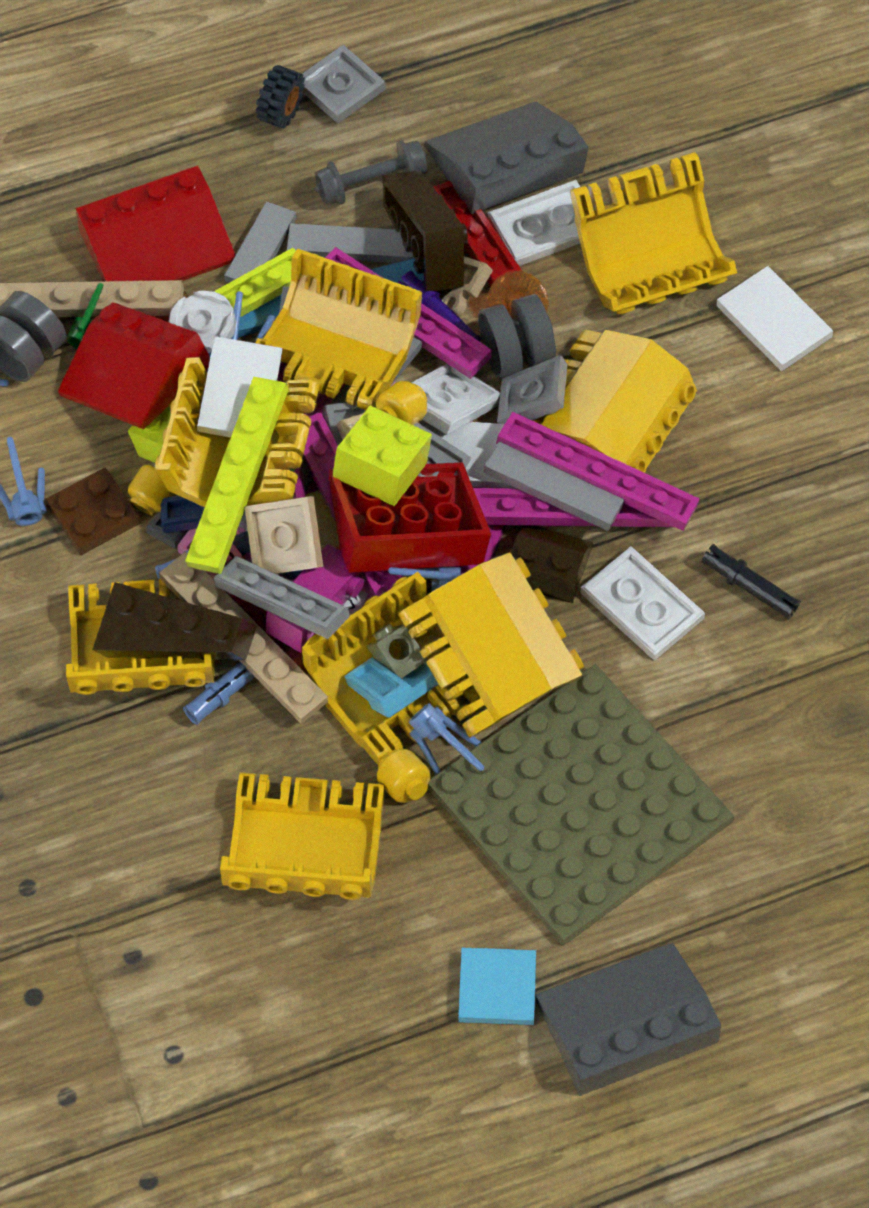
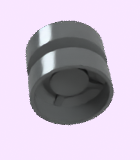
(523, 333)
(27, 335)

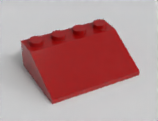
(157, 231)
(130, 365)
(429, 526)

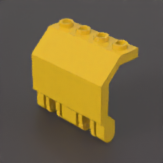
(650, 236)
(344, 328)
(621, 396)
(193, 458)
(495, 639)
(346, 649)
(95, 672)
(304, 843)

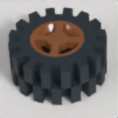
(280, 96)

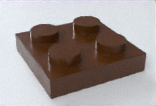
(93, 511)

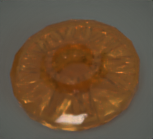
(514, 286)

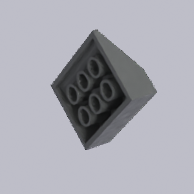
(509, 155)
(629, 1018)

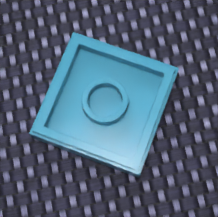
(497, 986)

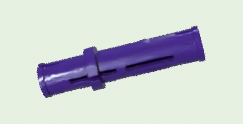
(433, 302)

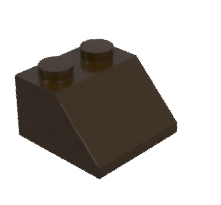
(553, 560)

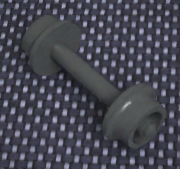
(331, 184)

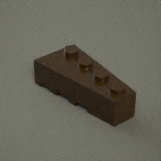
(426, 229)
(163, 627)

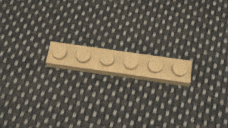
(72, 298)
(265, 658)

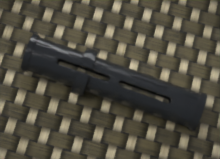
(739, 574)

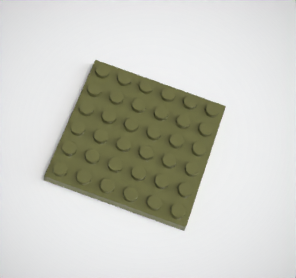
(580, 804)

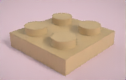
(284, 535)

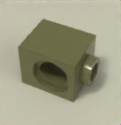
(410, 655)

